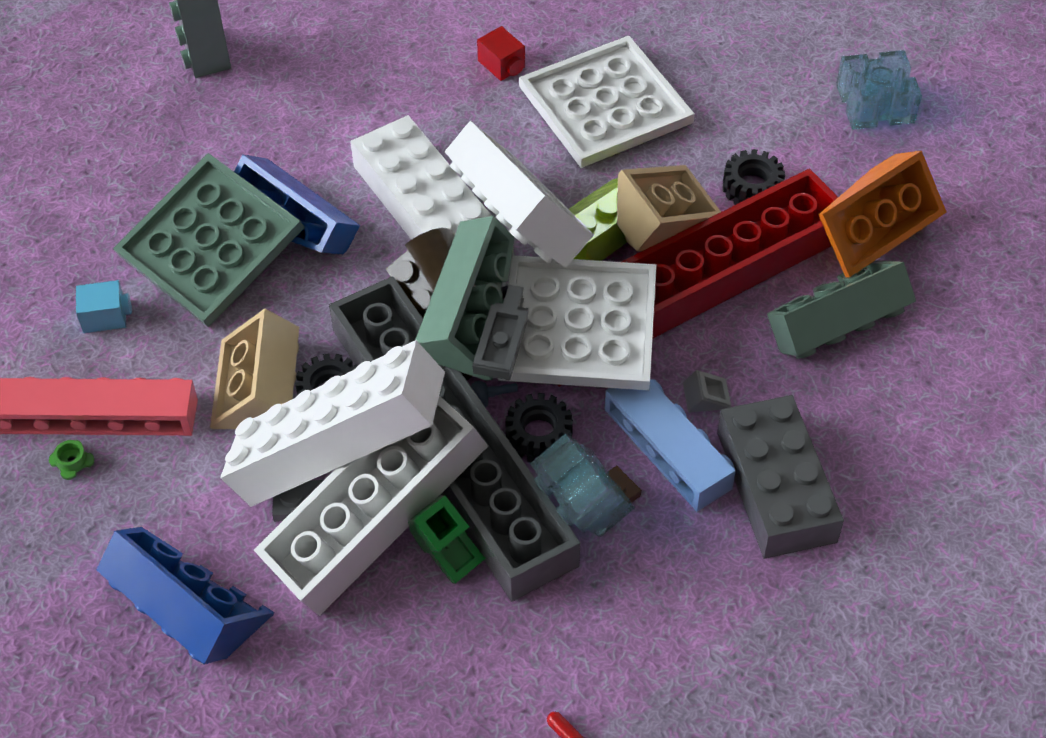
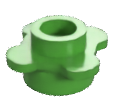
(67, 450)

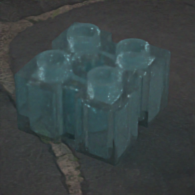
(878, 89)
(581, 486)

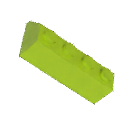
(599, 215)

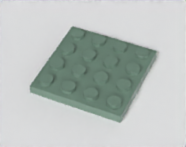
(208, 239)

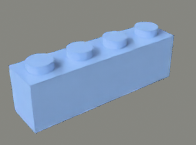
(672, 443)

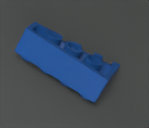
(324, 225)
(179, 595)

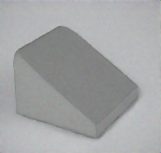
(706, 392)

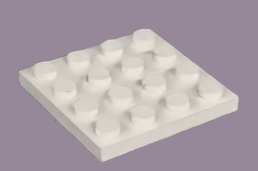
(605, 101)
(585, 322)

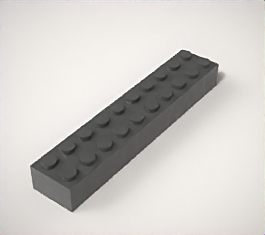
(496, 494)

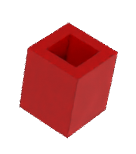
(501, 53)

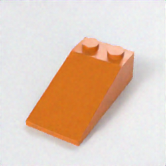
(882, 210)

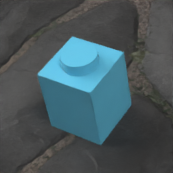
(102, 306)

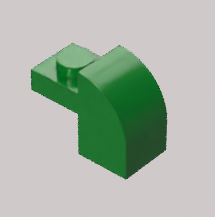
(442, 534)

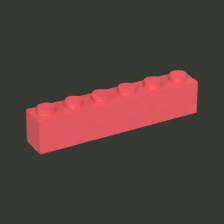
(97, 406)

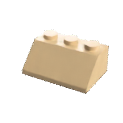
(660, 204)
(255, 369)

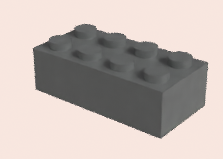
(779, 477)

